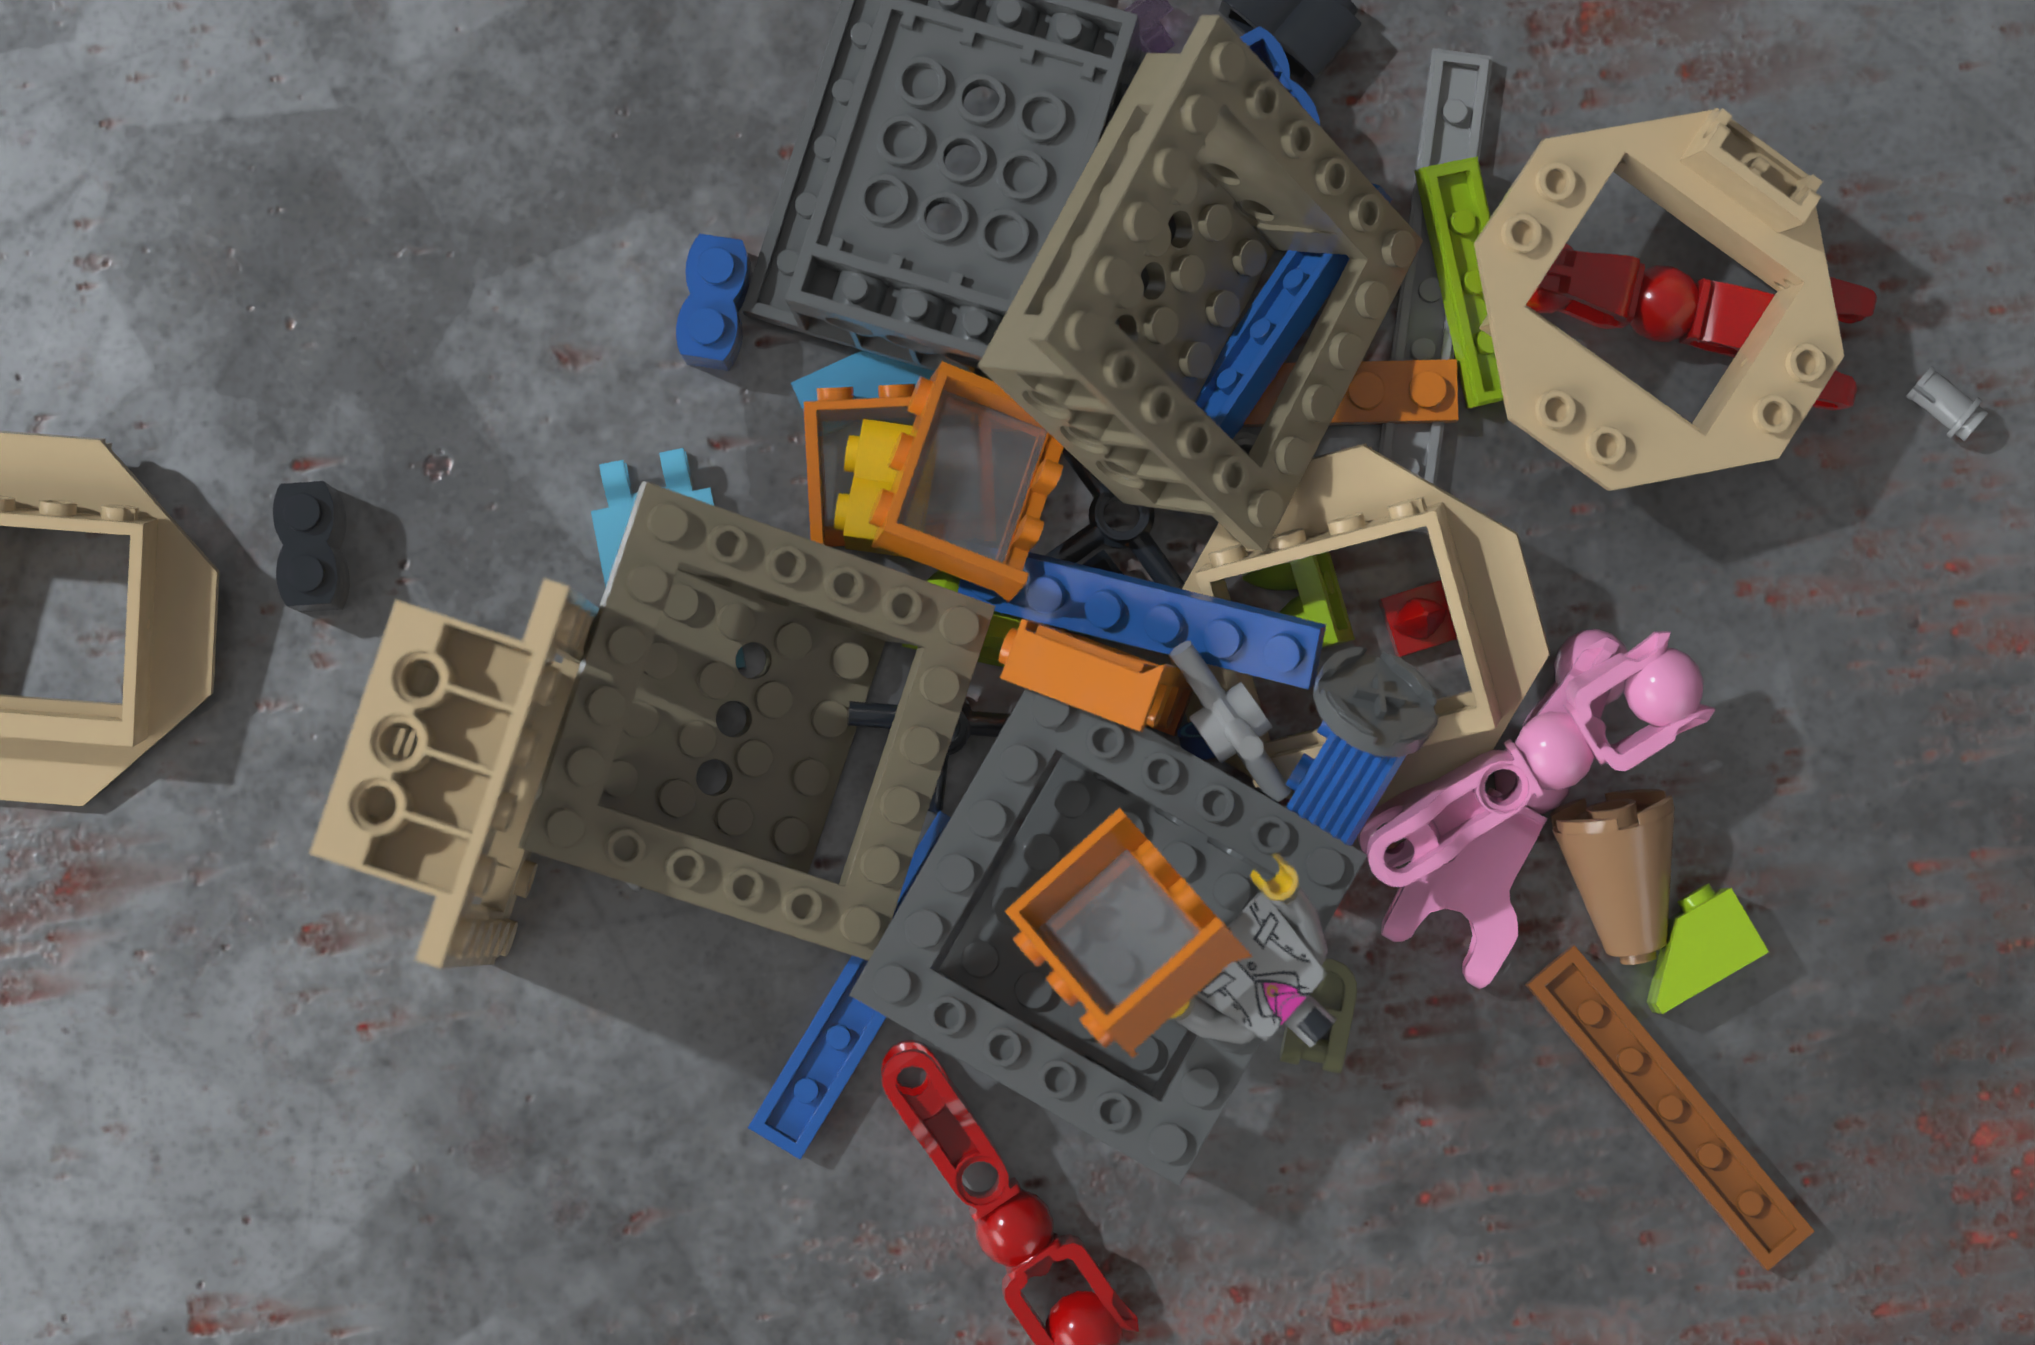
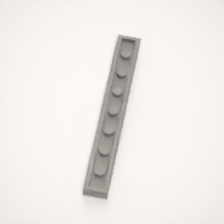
(1448, 133)

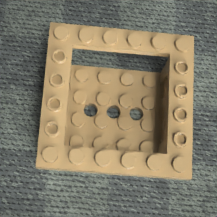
(452, 766)

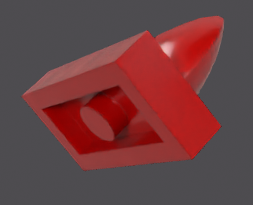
(1418, 619)

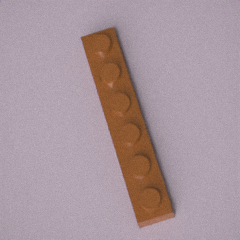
(1669, 1108)

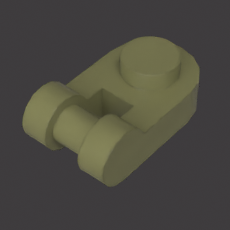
(1338, 996)

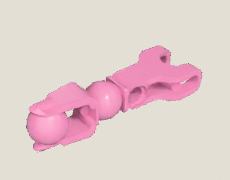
(1550, 753)
(1483, 872)

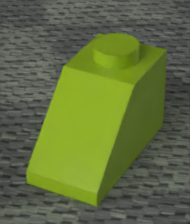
(1703, 946)

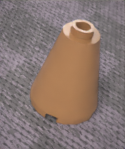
(1622, 867)

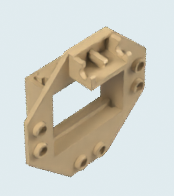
(1737, 199)
(1485, 577)
(77, 747)

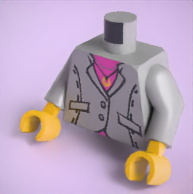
(1276, 983)

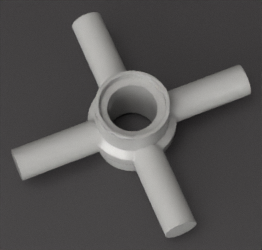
(1230, 721)

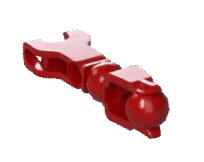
(1669, 306)
(1010, 1222)

